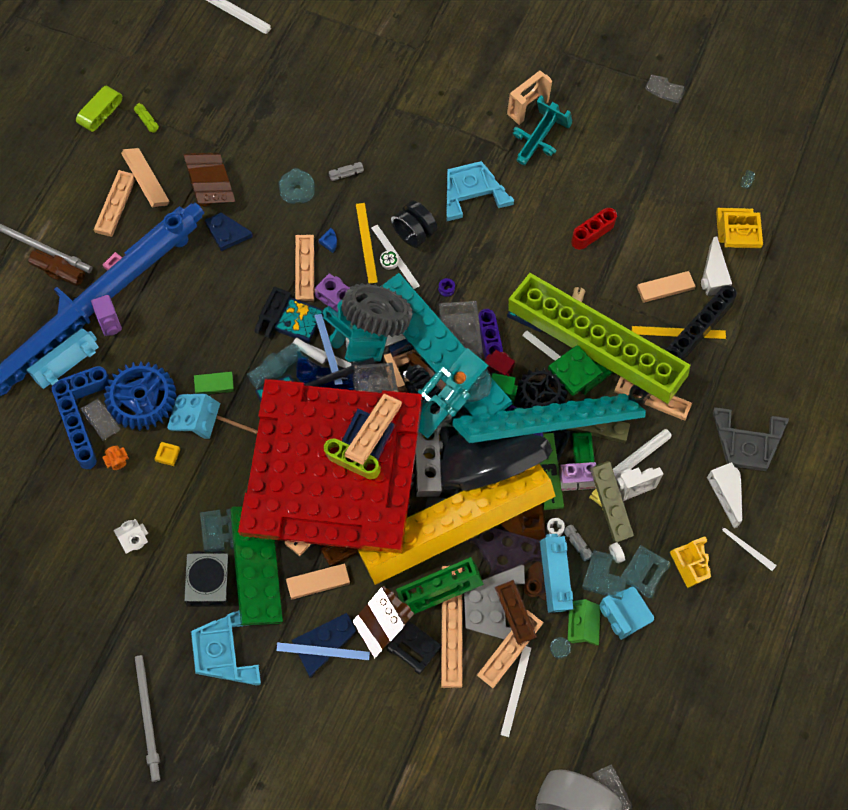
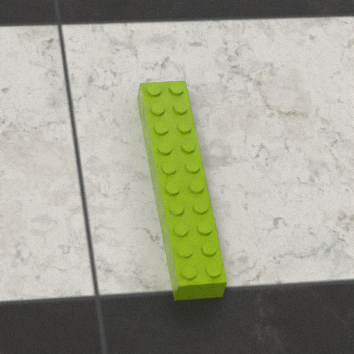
(599, 338)

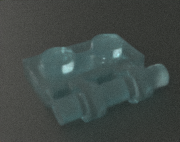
(213, 532)

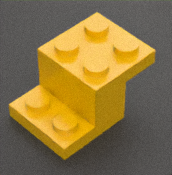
(739, 228)

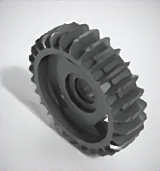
(376, 310)

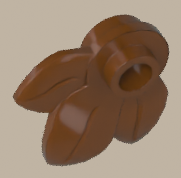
(535, 577)

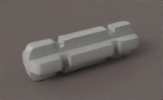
(346, 171)
(578, 543)

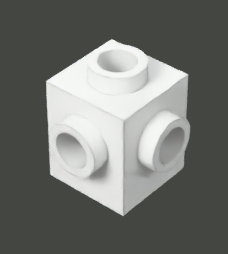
(131, 535)

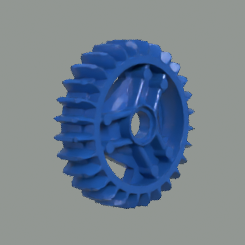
(145, 407)

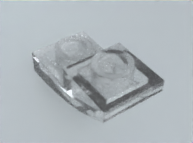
(660, 87)
(100, 419)
(609, 778)

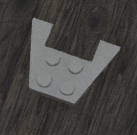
(483, 605)

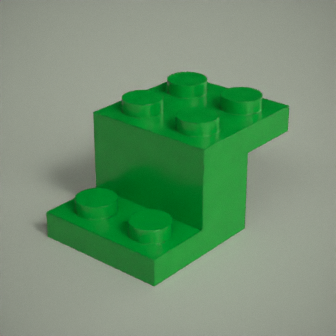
(578, 371)

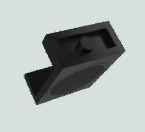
(206, 579)

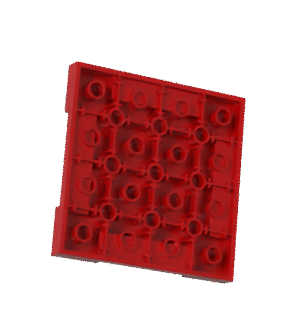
(307, 497)

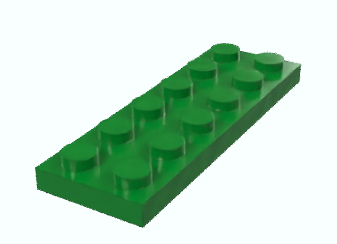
(256, 577)

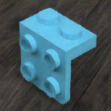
(194, 414)
(626, 614)

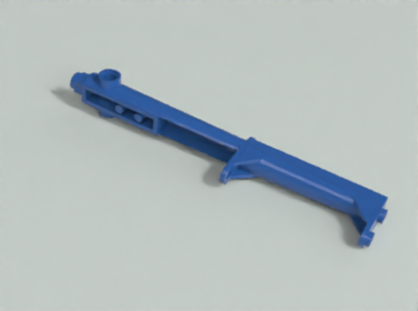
(74, 314)

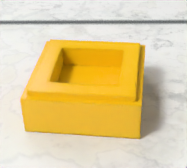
(167, 453)

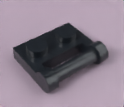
(419, 643)

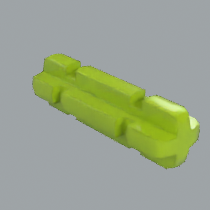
(146, 118)

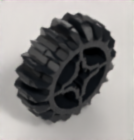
(416, 378)
(530, 384)

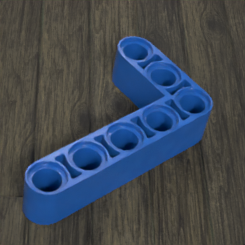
(73, 415)

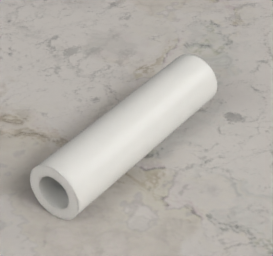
(310, 351)

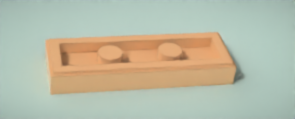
(666, 286)
(318, 581)

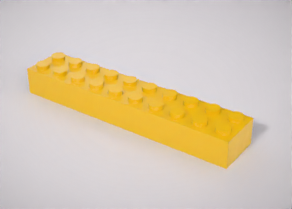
(459, 520)

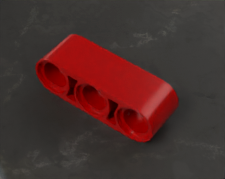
(590, 235)

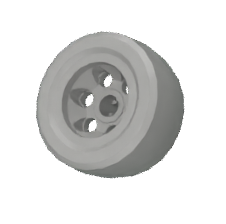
(575, 792)

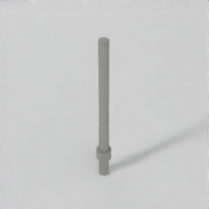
(74, 261)
(152, 757)

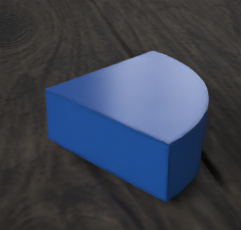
(329, 240)

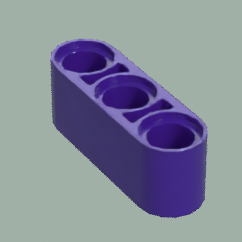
(489, 328)

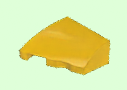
(692, 562)

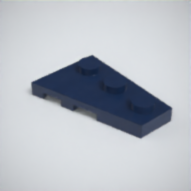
(330, 635)

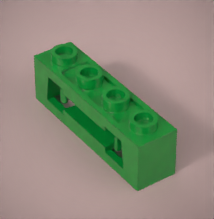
(440, 586)

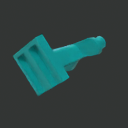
(551, 115)
(361, 344)

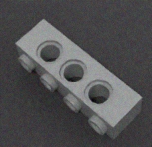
(428, 486)

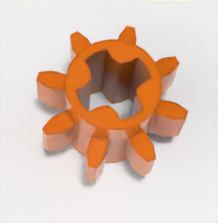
(115, 457)

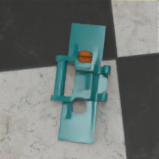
(454, 394)

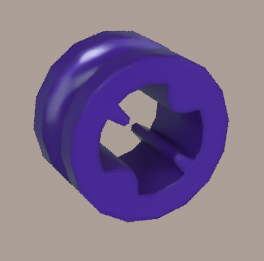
(446, 293)

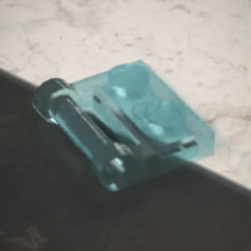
(639, 568)

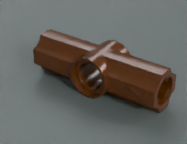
(56, 267)

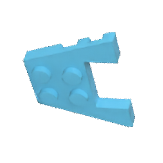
(471, 182)
(216, 653)

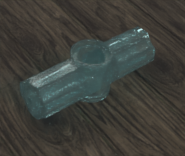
(274, 365)

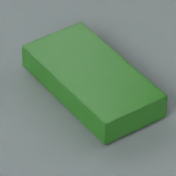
(214, 383)

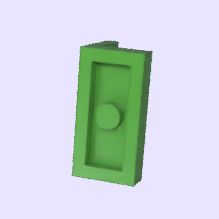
(584, 622)

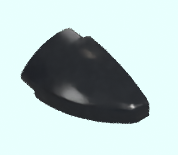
(490, 461)

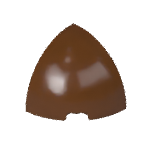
(528, 524)

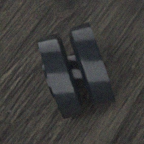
(414, 224)

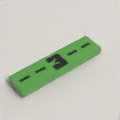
(551, 468)

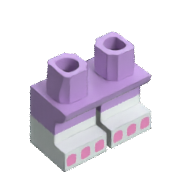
(576, 473)

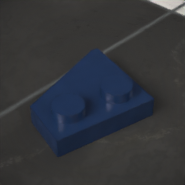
(226, 231)

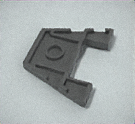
(745, 447)

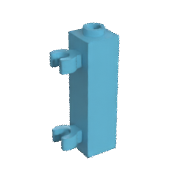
(63, 358)
(556, 573)

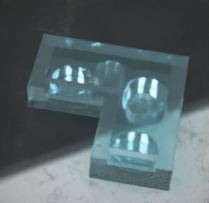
(599, 579)

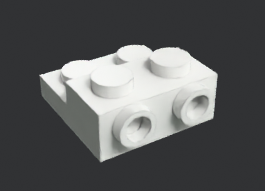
(635, 483)

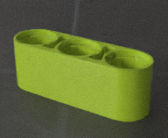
(99, 108)
(340, 459)

